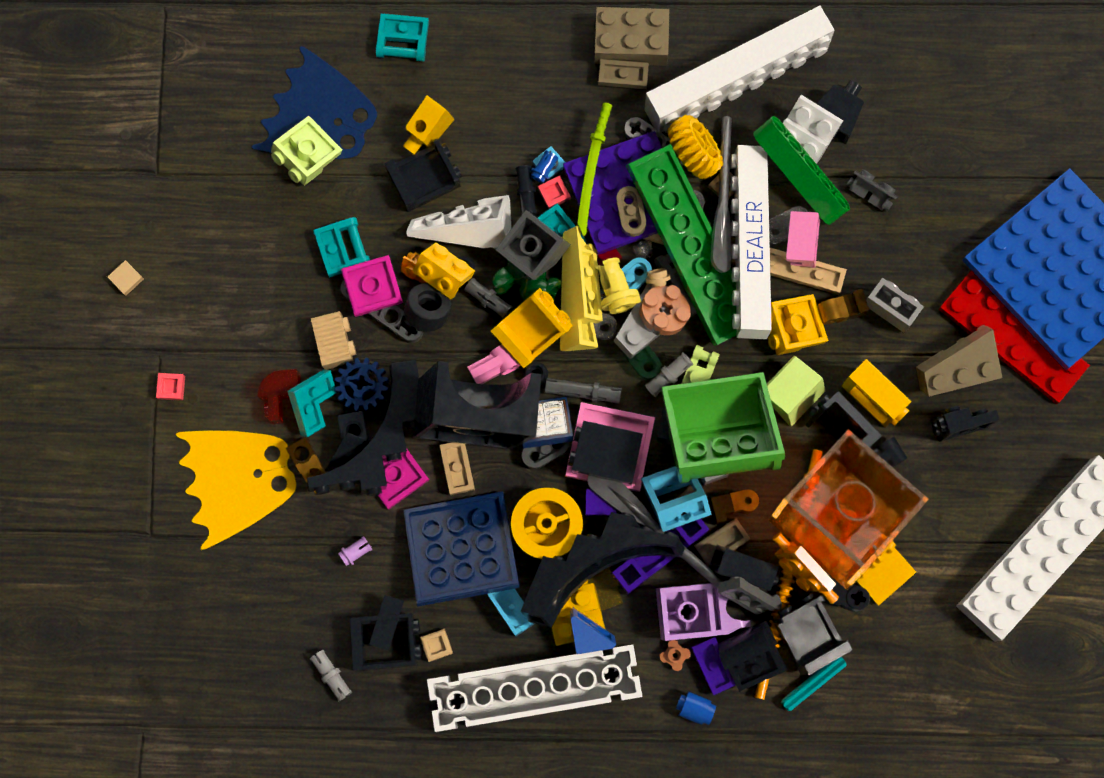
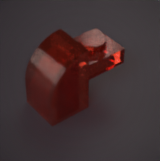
(275, 389)

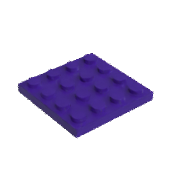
(609, 178)

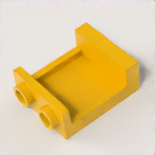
(532, 327)

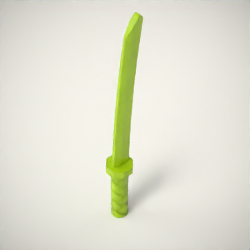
(597, 139)

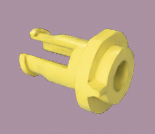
(616, 289)

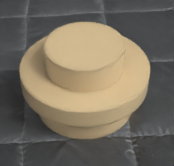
(657, 277)

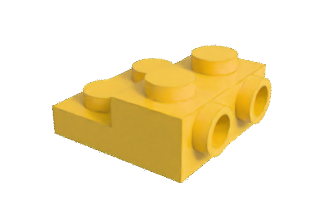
(795, 325)
(586, 602)

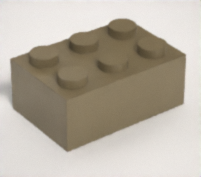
(632, 35)

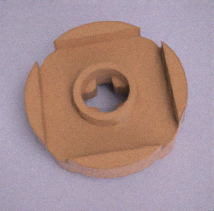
(673, 299)

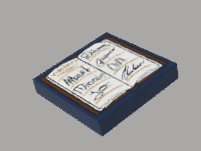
(552, 423)

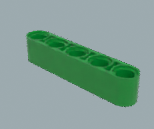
(801, 170)

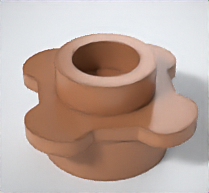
(667, 656)

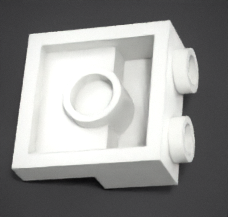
(812, 126)

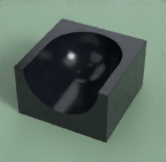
(474, 412)

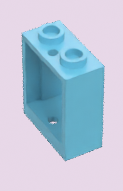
(670, 512)

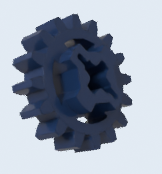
(372, 386)

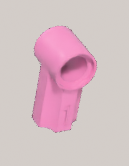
(498, 362)

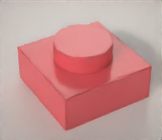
(554, 192)
(170, 386)

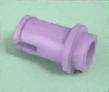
(353, 552)

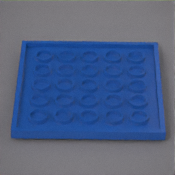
(1051, 268)

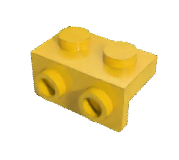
(442, 270)

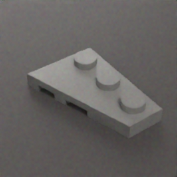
(634, 334)

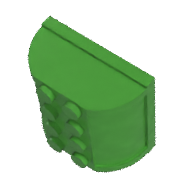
(722, 427)

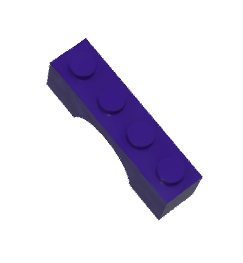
(639, 569)

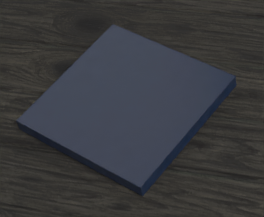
(460, 549)

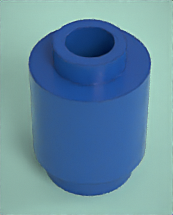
(696, 708)

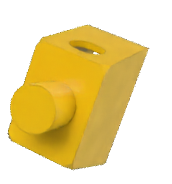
(429, 116)

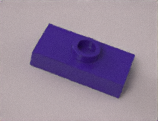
(712, 667)

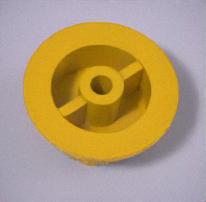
(546, 522)

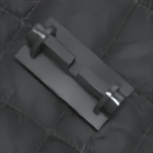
(865, 183)

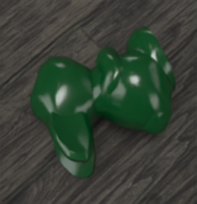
(510, 275)

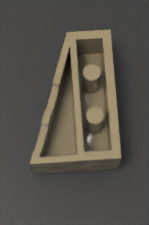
(964, 364)

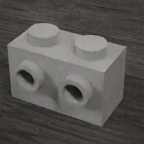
(894, 305)

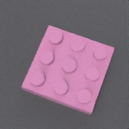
(622, 420)

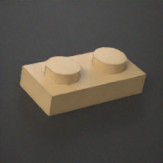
(457, 468)

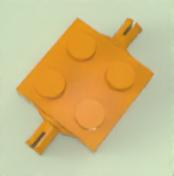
(806, 570)

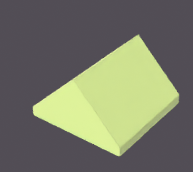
(794, 390)

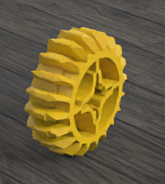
(695, 146)

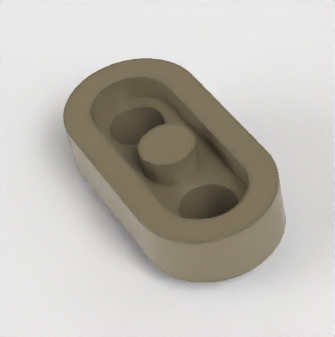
(631, 212)

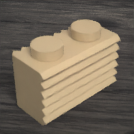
(332, 340)

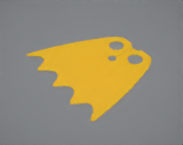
(226, 481)

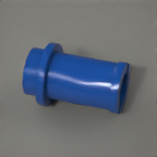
(544, 167)

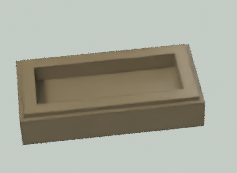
(729, 536)

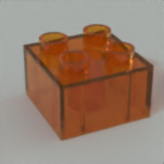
(848, 509)

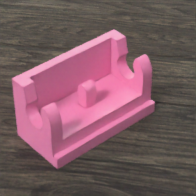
(803, 239)

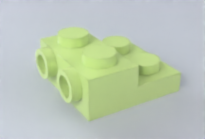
(304, 151)

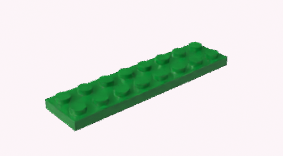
(686, 238)

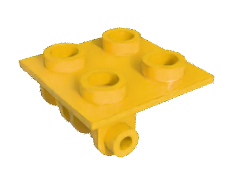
(886, 574)

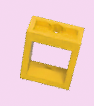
(877, 394)

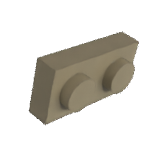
(623, 74)

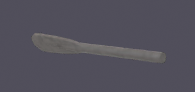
(721, 232)
(625, 501)

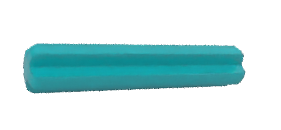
(812, 684)

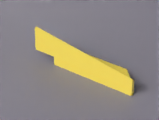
(580, 293)

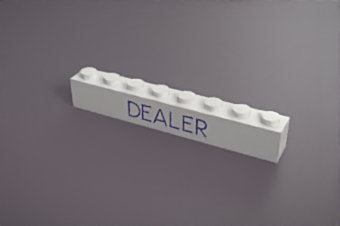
(751, 243)

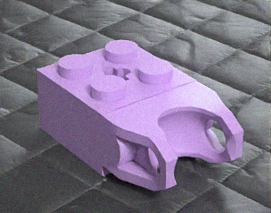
(707, 613)

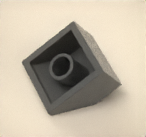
(532, 246)

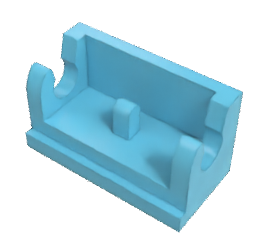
(510, 606)

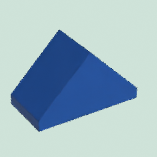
(589, 635)

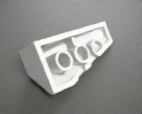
(475, 226)

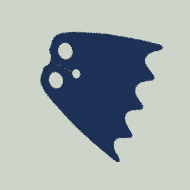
(324, 96)

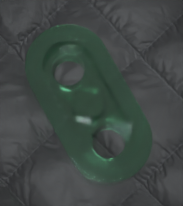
(644, 357)

